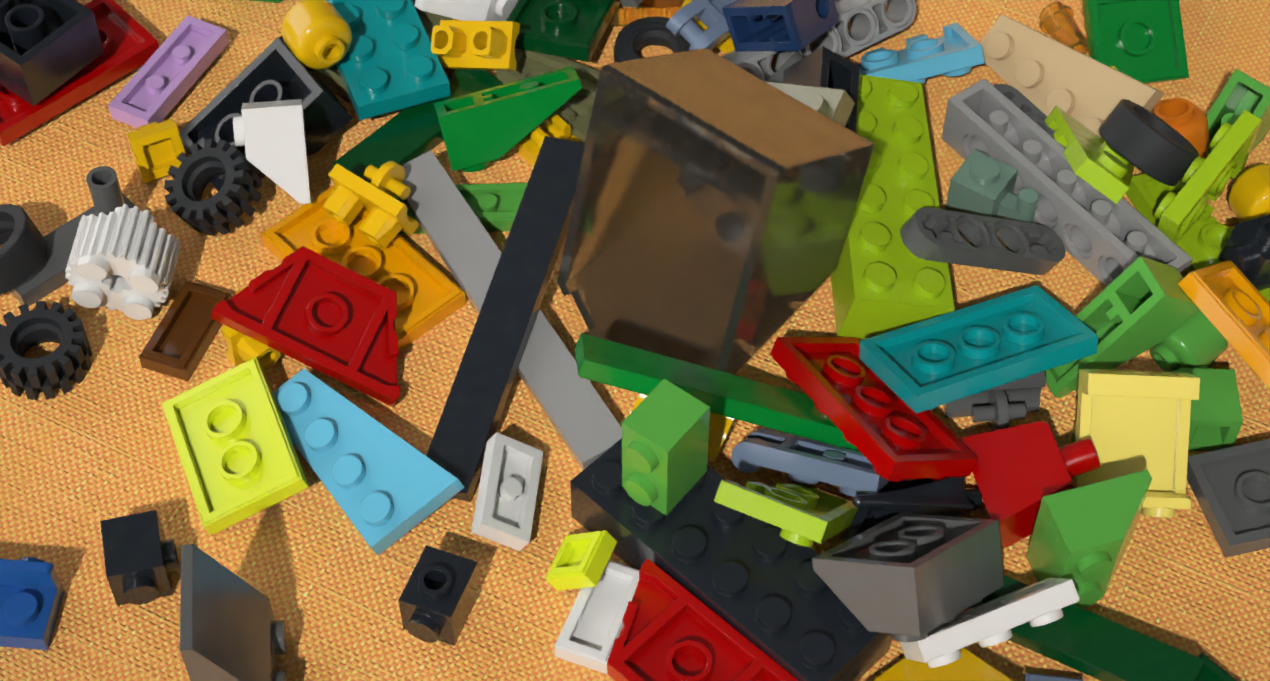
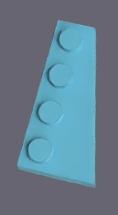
(365, 466)

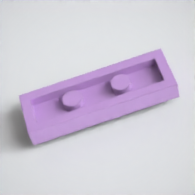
(169, 73)

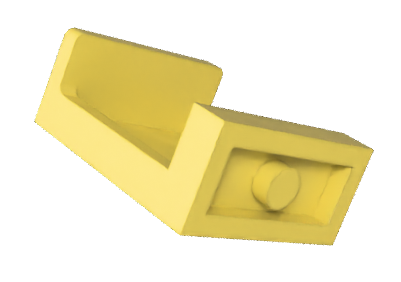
(1137, 426)

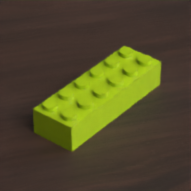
(877, 277)

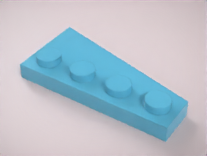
(926, 57)

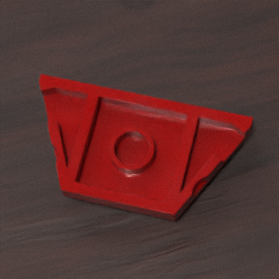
(322, 320)
(679, 638)

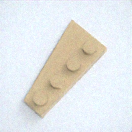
(1059, 75)

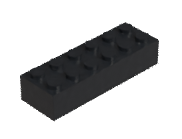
(735, 569)

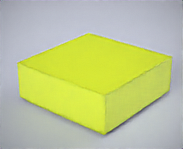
(581, 560)

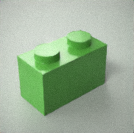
(664, 447)

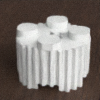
(122, 262)

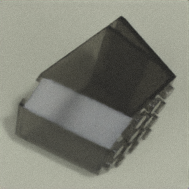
(704, 208)

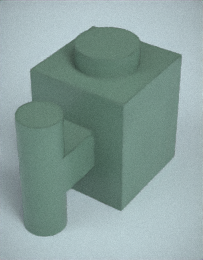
(987, 188)

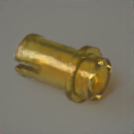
(1058, 22)

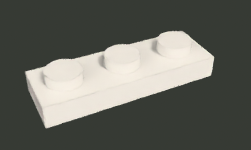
(993, 621)

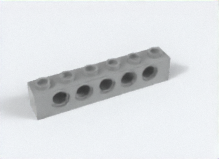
(1091, 226)

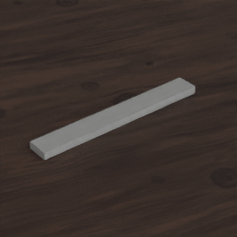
(546, 363)

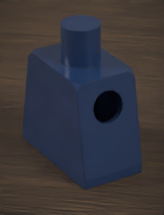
(792, 30)

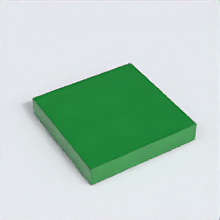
(1138, 38)

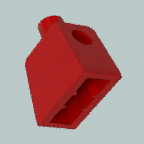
(1020, 468)

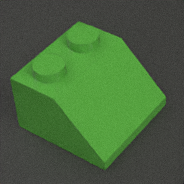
(1086, 533)

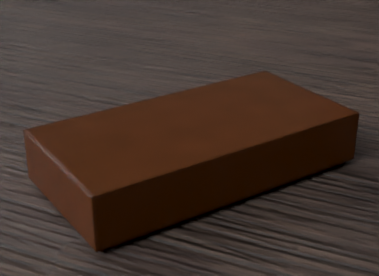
(184, 332)

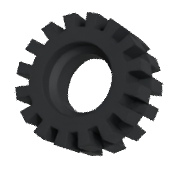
(198, 172)
(49, 371)

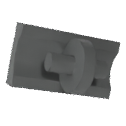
(1001, 402)

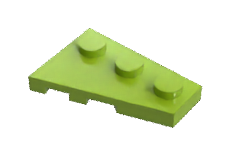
(1091, 156)
(1207, 177)
(799, 509)

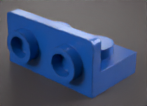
(28, 603)

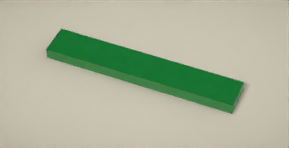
(721, 391)

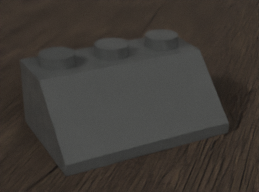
(914, 572)

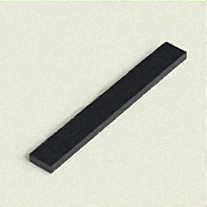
(507, 314)

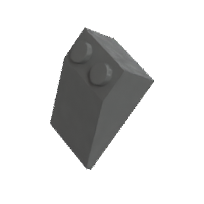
(226, 624)

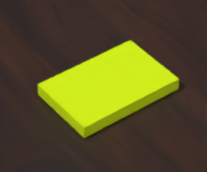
(234, 446)

